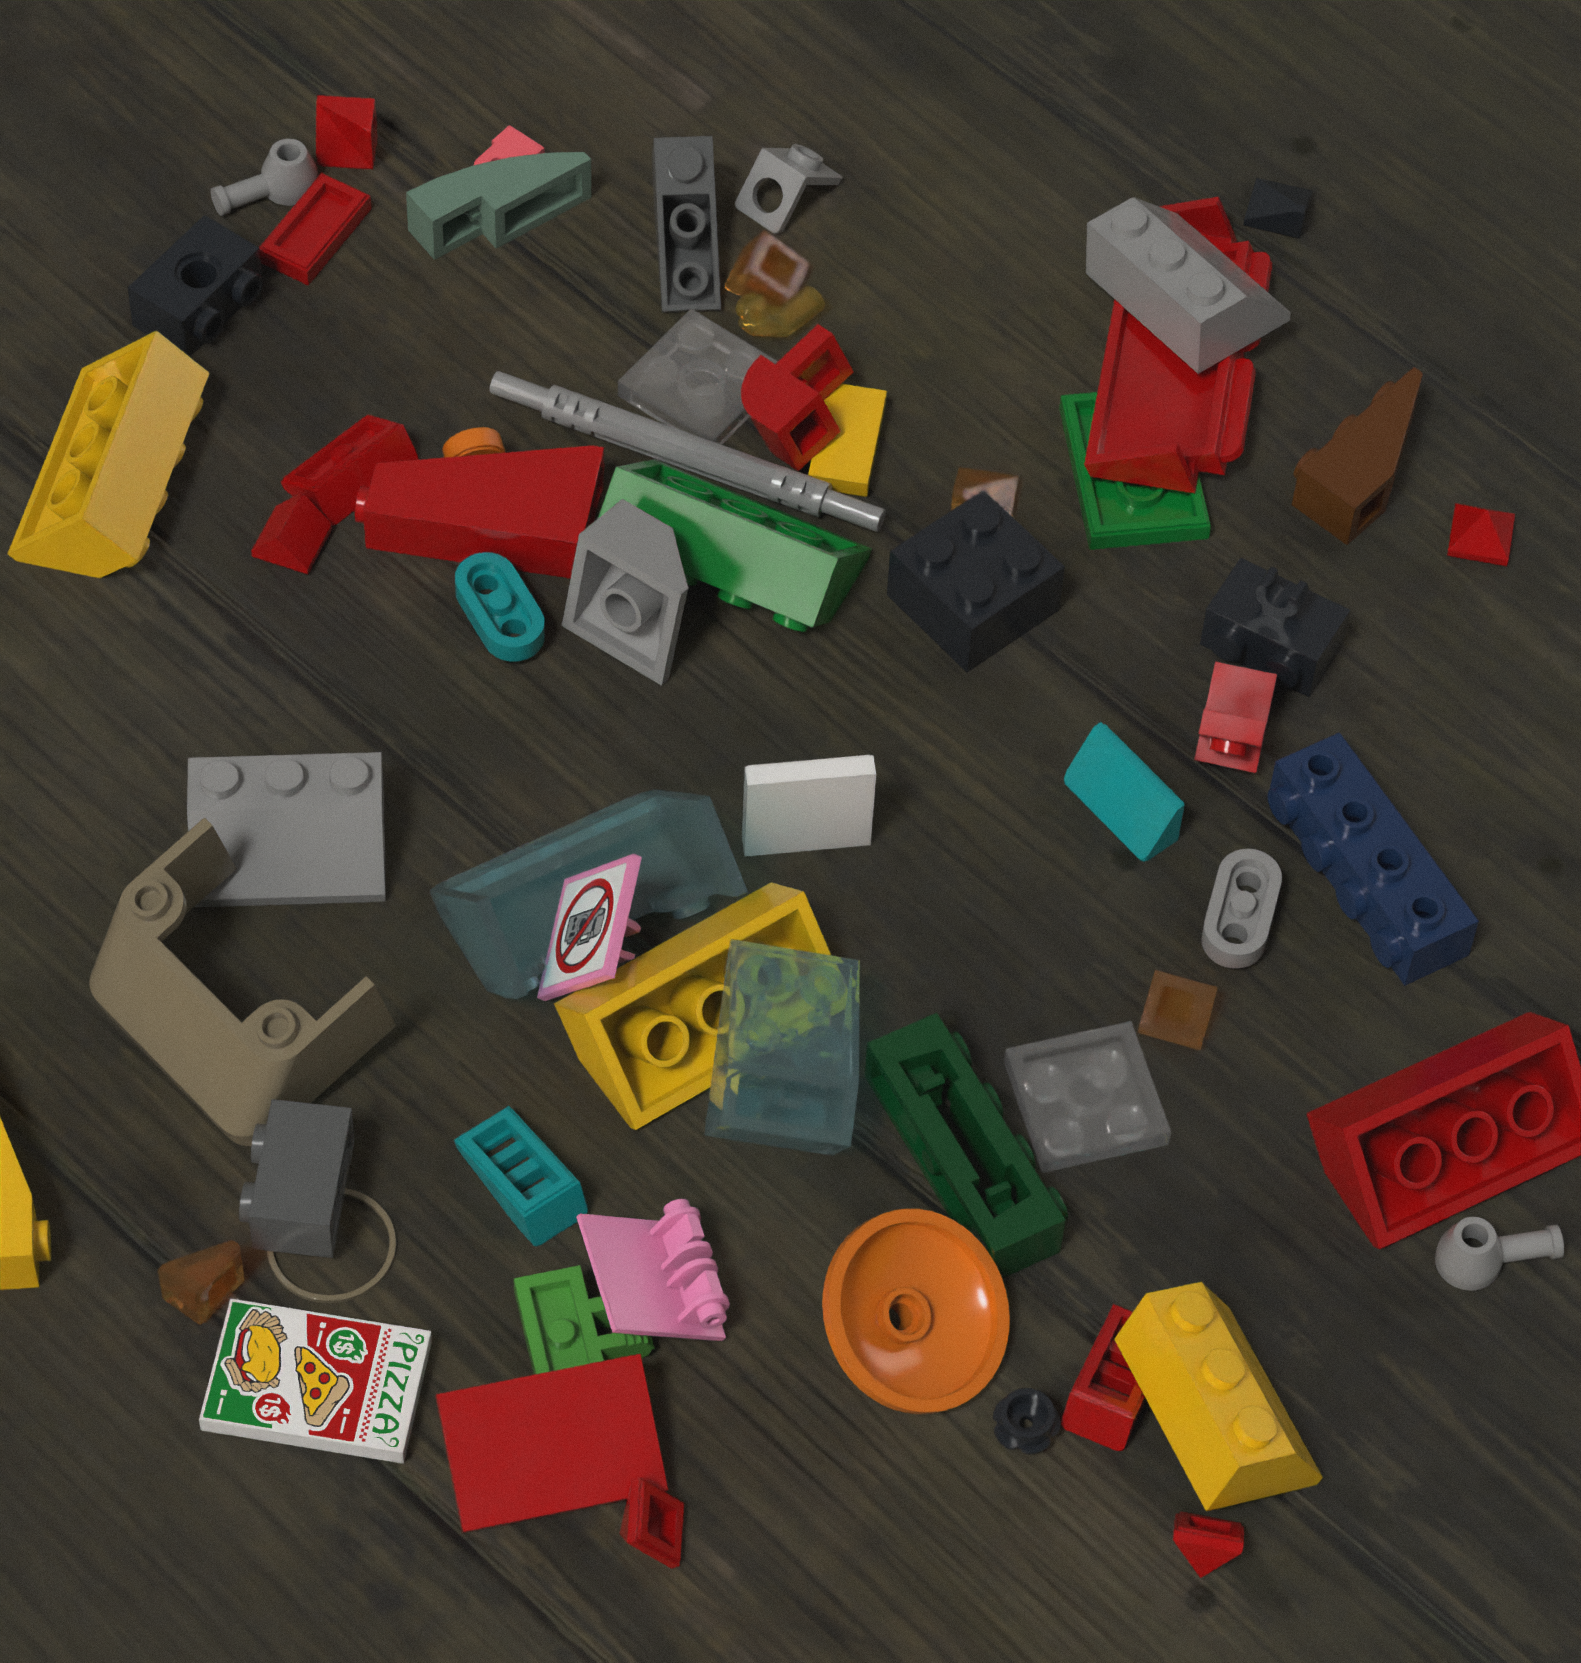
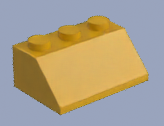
(1213, 1398)

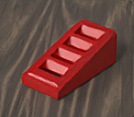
(1098, 1411)

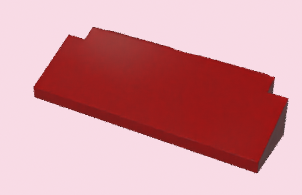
(1156, 414)

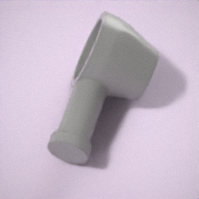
(283, 179)
(1479, 1267)

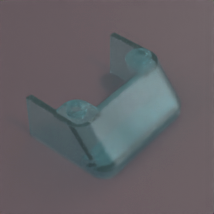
(509, 904)

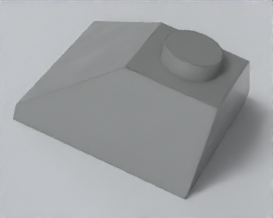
(628, 590)

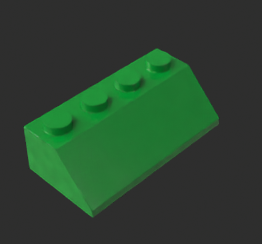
(744, 544)

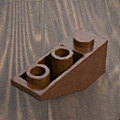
(1354, 473)

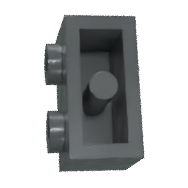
(299, 1178)

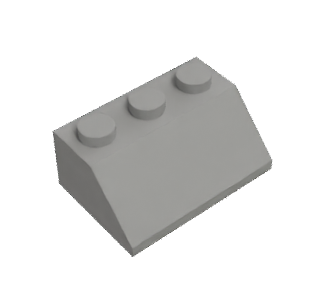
(1178, 283)
(294, 826)

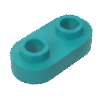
(503, 611)

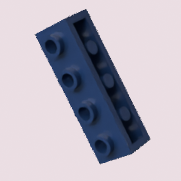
(1371, 859)

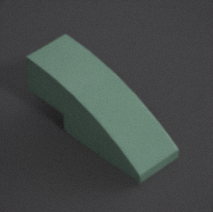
(496, 199)

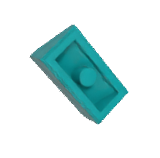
(1125, 794)

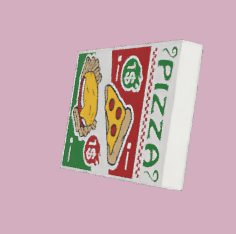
(316, 1380)

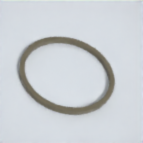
(365, 1288)

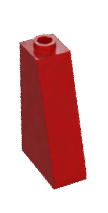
(497, 503)

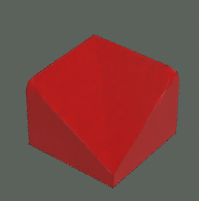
(346, 132)

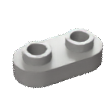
(1240, 912)

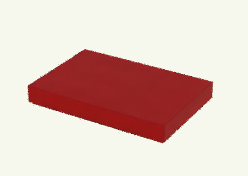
(549, 1442)

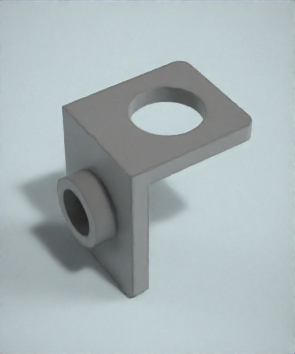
(793, 171)

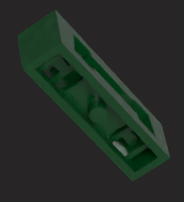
(907, 1073)

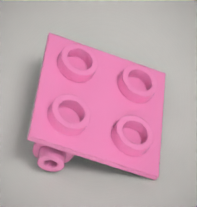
(657, 1274)

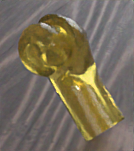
(778, 321)

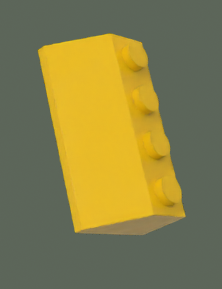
(111, 460)
(657, 1022)

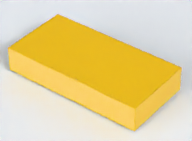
(851, 454)

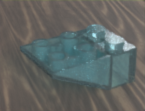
(786, 1049)

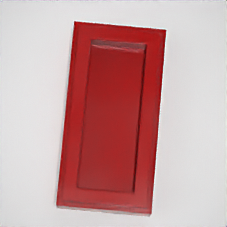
(314, 229)

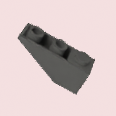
(686, 223)

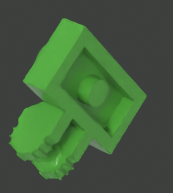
(562, 1323)

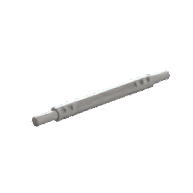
(687, 451)

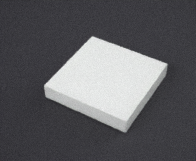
(808, 805)

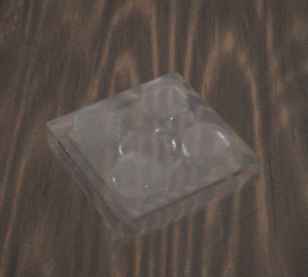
(693, 378)
(1087, 1097)

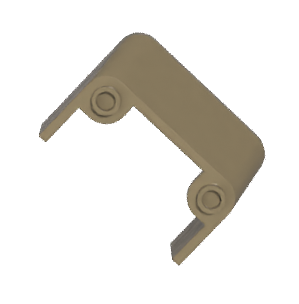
(210, 1054)

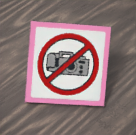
(591, 928)

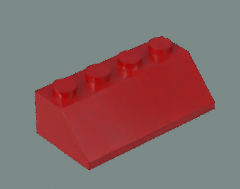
(1453, 1128)

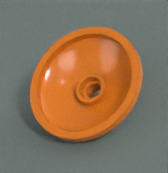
(947, 1307)

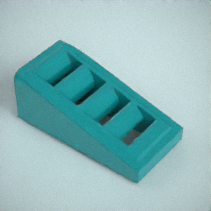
(543, 1208)

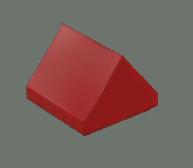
(293, 535)

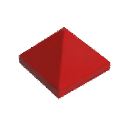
(1481, 534)
(653, 1522)
(1207, 1540)

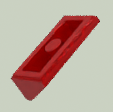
(346, 463)

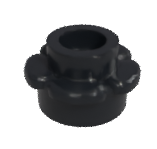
(1030, 1405)

